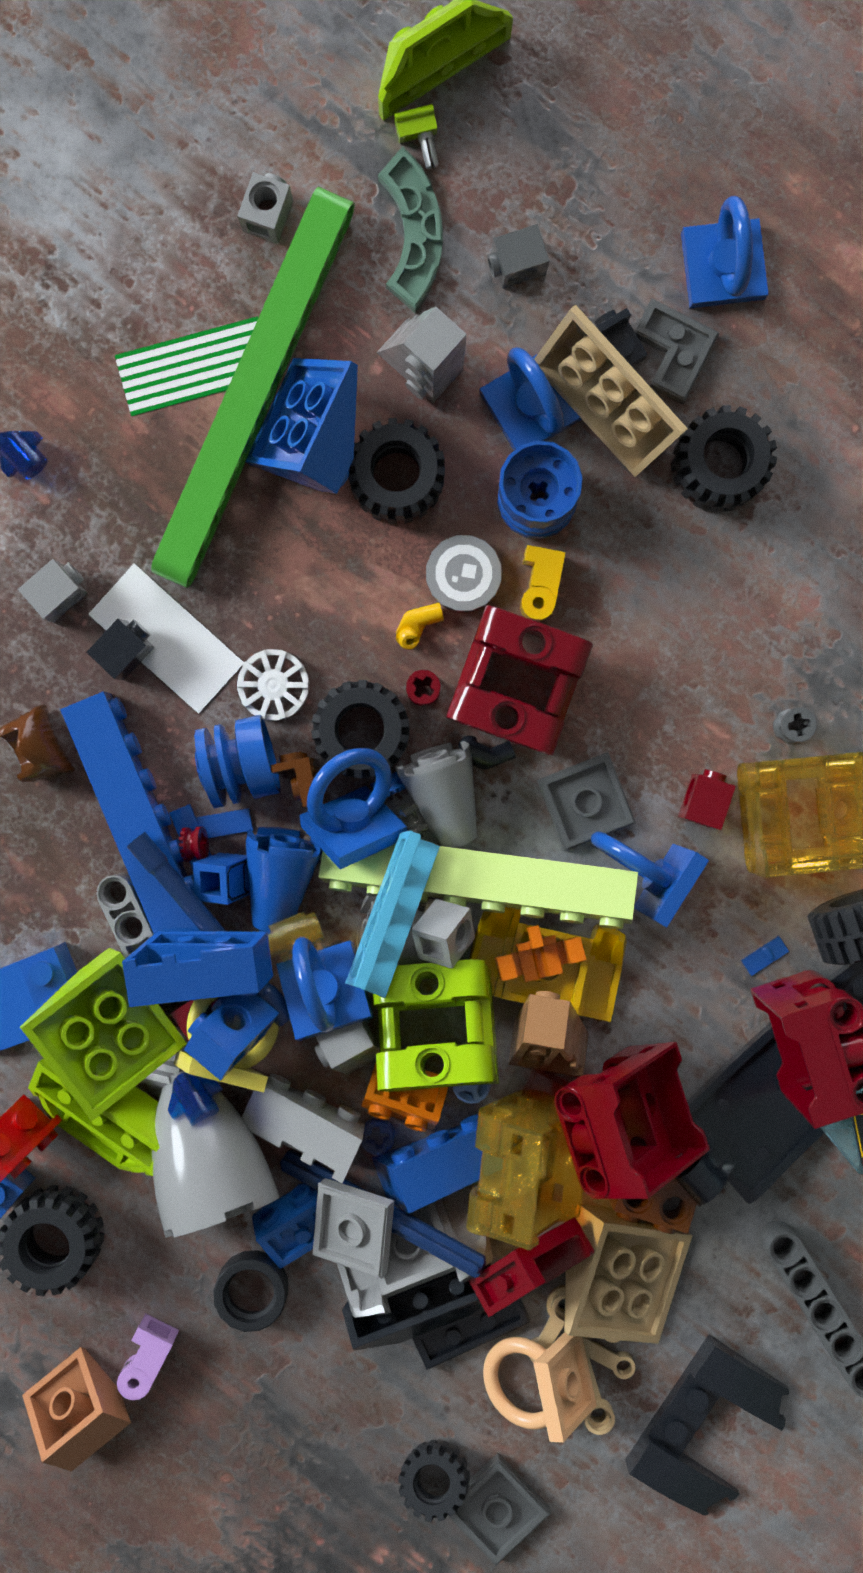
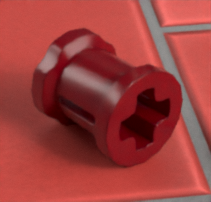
(421, 676)

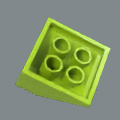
(96, 1039)

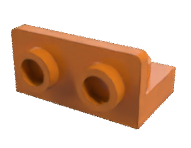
(416, 1107)

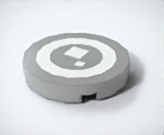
(463, 573)

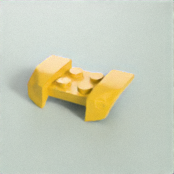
(586, 984)

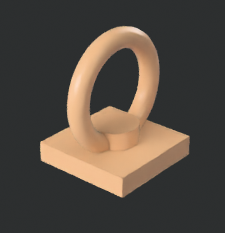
(561, 1380)

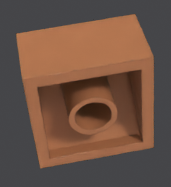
(74, 1411)

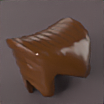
(36, 746)

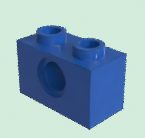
(229, 1032)

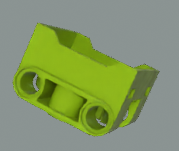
(464, 1065)

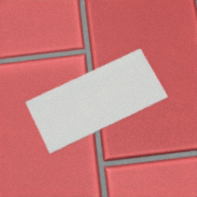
(184, 652)

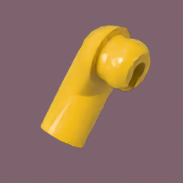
(414, 622)

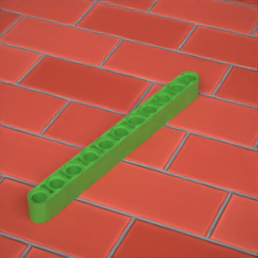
(253, 387)

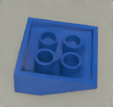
(310, 425)

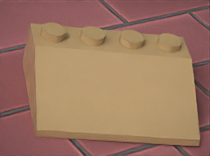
(607, 392)

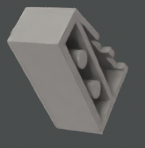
(426, 353)
(347, 1047)
(305, 1124)

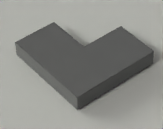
(685, 345)

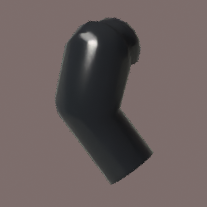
(486, 757)

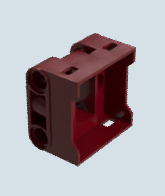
(503, 635)
(816, 1045)
(630, 1124)

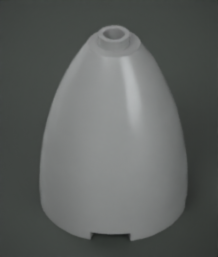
(206, 1168)

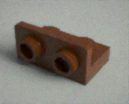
(305, 770)

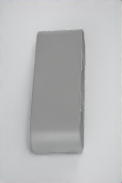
(119, 911)

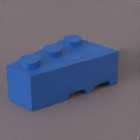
(197, 966)
(431, 1166)

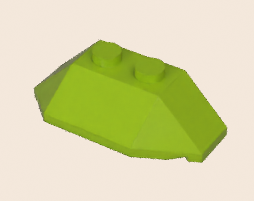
(438, 49)
(120, 1134)

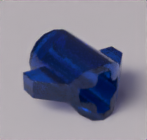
(21, 454)
(193, 1098)

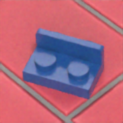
(287, 1225)

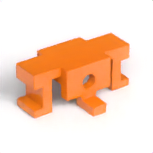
(539, 956)

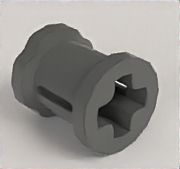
(801, 734)

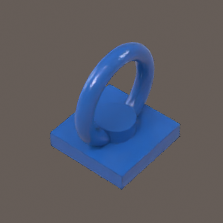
(725, 258)
(526, 402)
(355, 822)
(664, 882)
(317, 989)

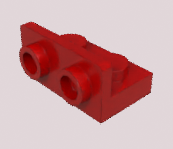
(21, 1131)

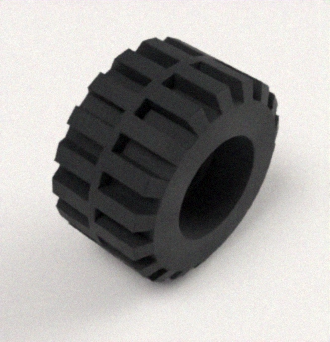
(744, 435)
(397, 439)
(354, 695)
(839, 929)
(33, 1265)

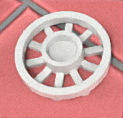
(273, 684)

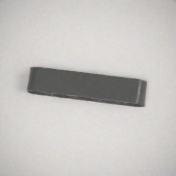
(809, 1294)

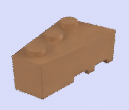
(549, 1036)

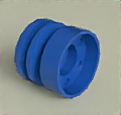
(534, 469)
(236, 761)

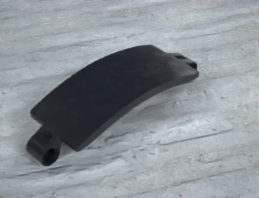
(748, 1119)

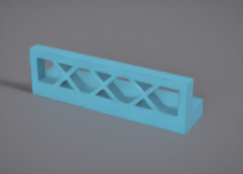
(392, 914)

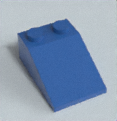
(28, 986)

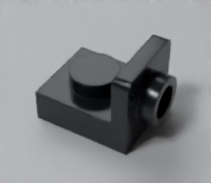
(621, 335)

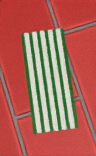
(183, 367)

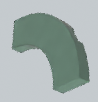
(422, 229)

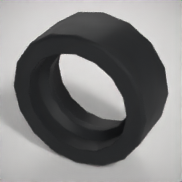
(250, 1320)

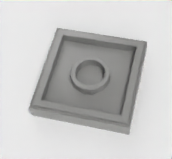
(353, 1228)

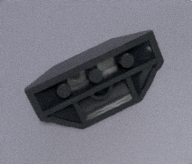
(414, 1312)

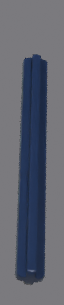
(403, 1224)

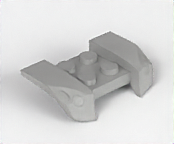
(411, 1264)

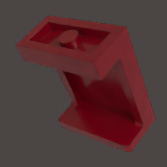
(526, 1270)

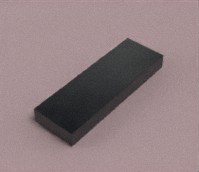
(468, 1333)

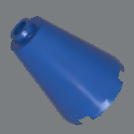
(278, 873)

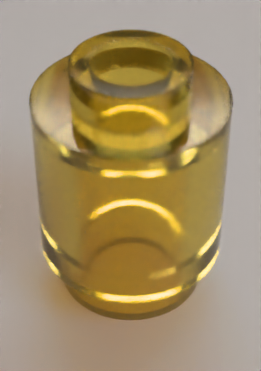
(288, 930)

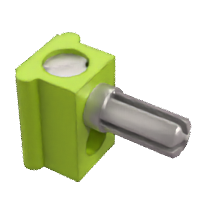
(421, 125)

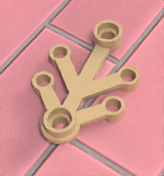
(594, 1351)

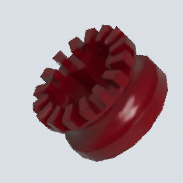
(194, 843)

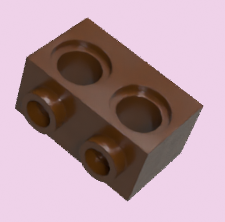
(652, 1209)

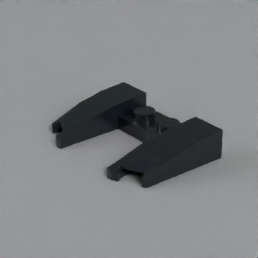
(658, 1453)

